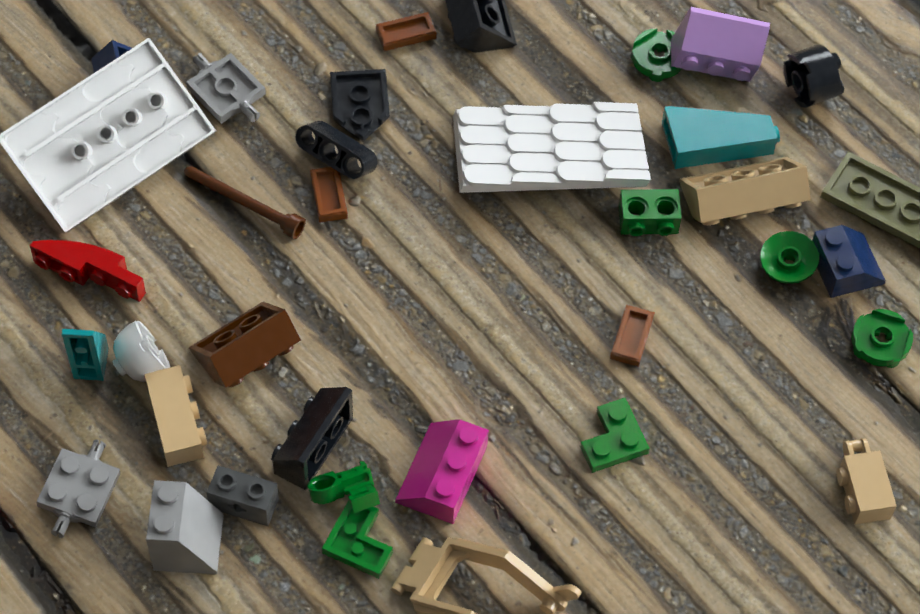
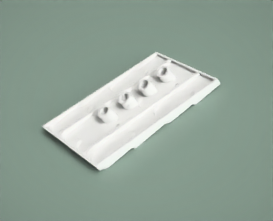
(106, 134)
(549, 147)

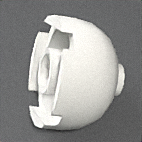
(137, 352)

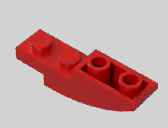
(80, 261)

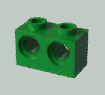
(649, 205)

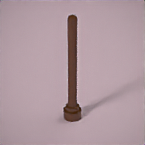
(290, 224)

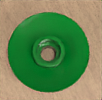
(789, 246)

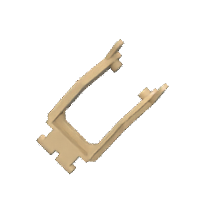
(435, 565)

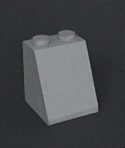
(183, 529)

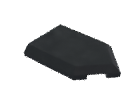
(360, 100)

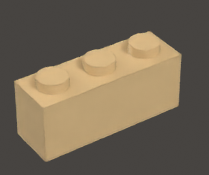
(175, 415)

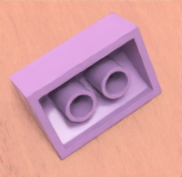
(719, 44)

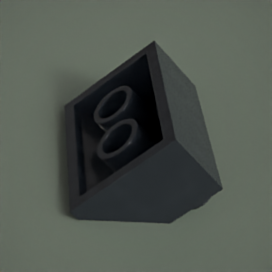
(481, 24)
(313, 435)

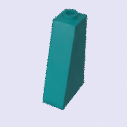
(716, 136)

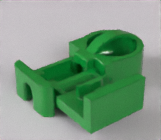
(355, 481)

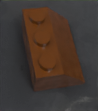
(246, 344)

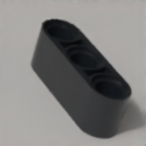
(324, 149)

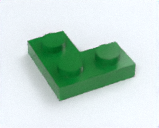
(620, 442)
(353, 547)

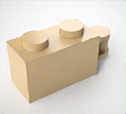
(865, 483)

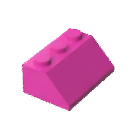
(443, 469)

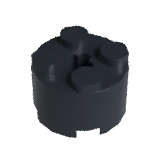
(813, 75)

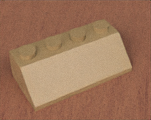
(746, 190)

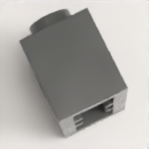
(243, 495)

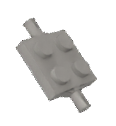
(225, 88)
(78, 488)

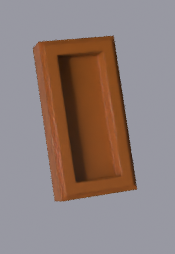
(406, 31)
(328, 194)
(632, 335)

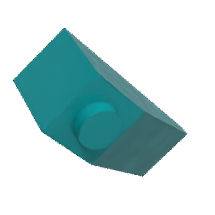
(86, 353)

